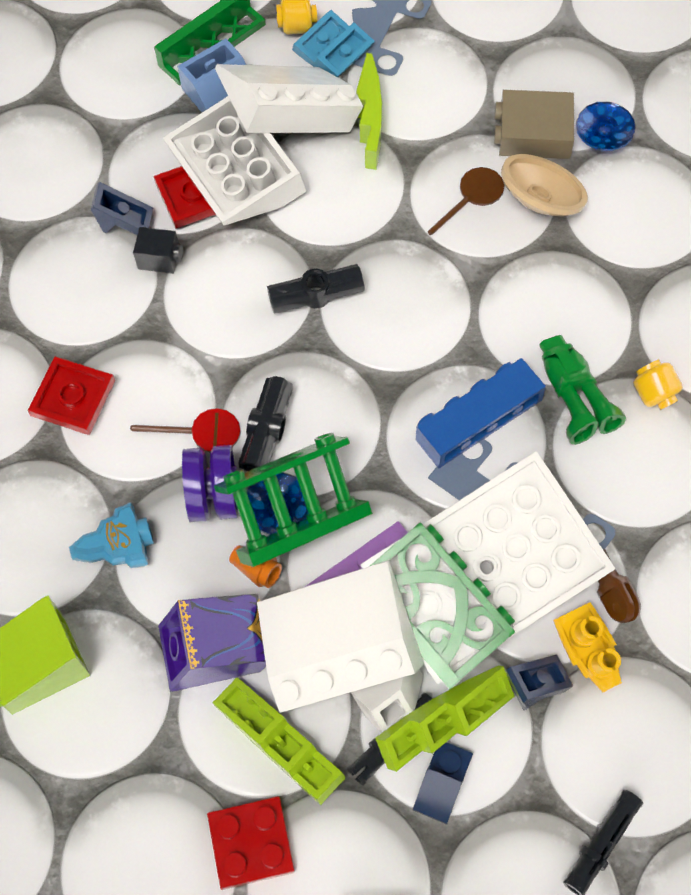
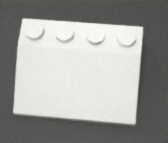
(290, 98)
(232, 168)
(337, 637)

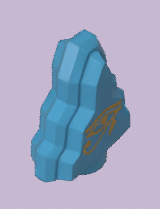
(116, 540)

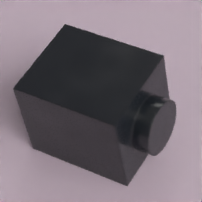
(157, 250)

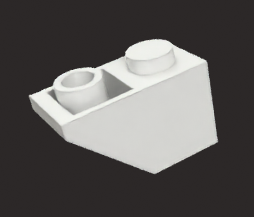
(389, 701)

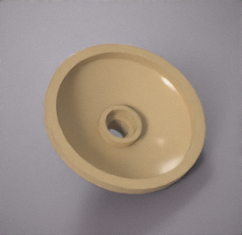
(543, 185)

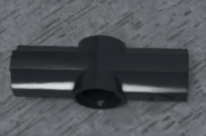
(298, 291)
(266, 423)

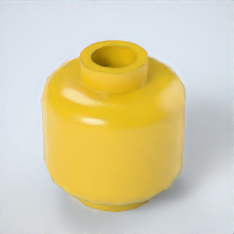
(296, 16)
(658, 384)

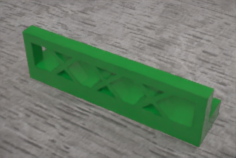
(203, 32)

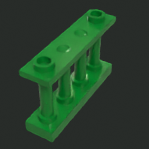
(318, 521)

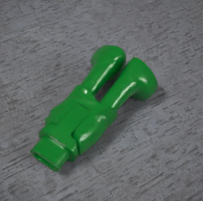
(571, 374)

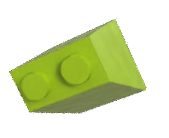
(37, 656)

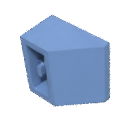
(200, 78)

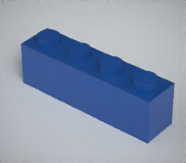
(479, 412)

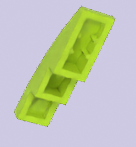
(371, 113)
(444, 716)
(279, 740)

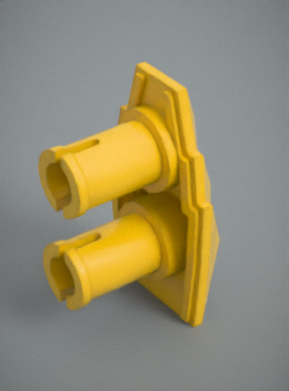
(590, 646)

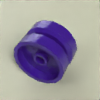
(200, 482)

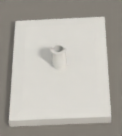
(529, 537)

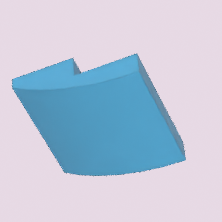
(333, 44)

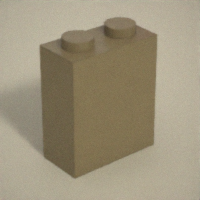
(535, 123)

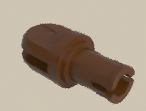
(618, 597)

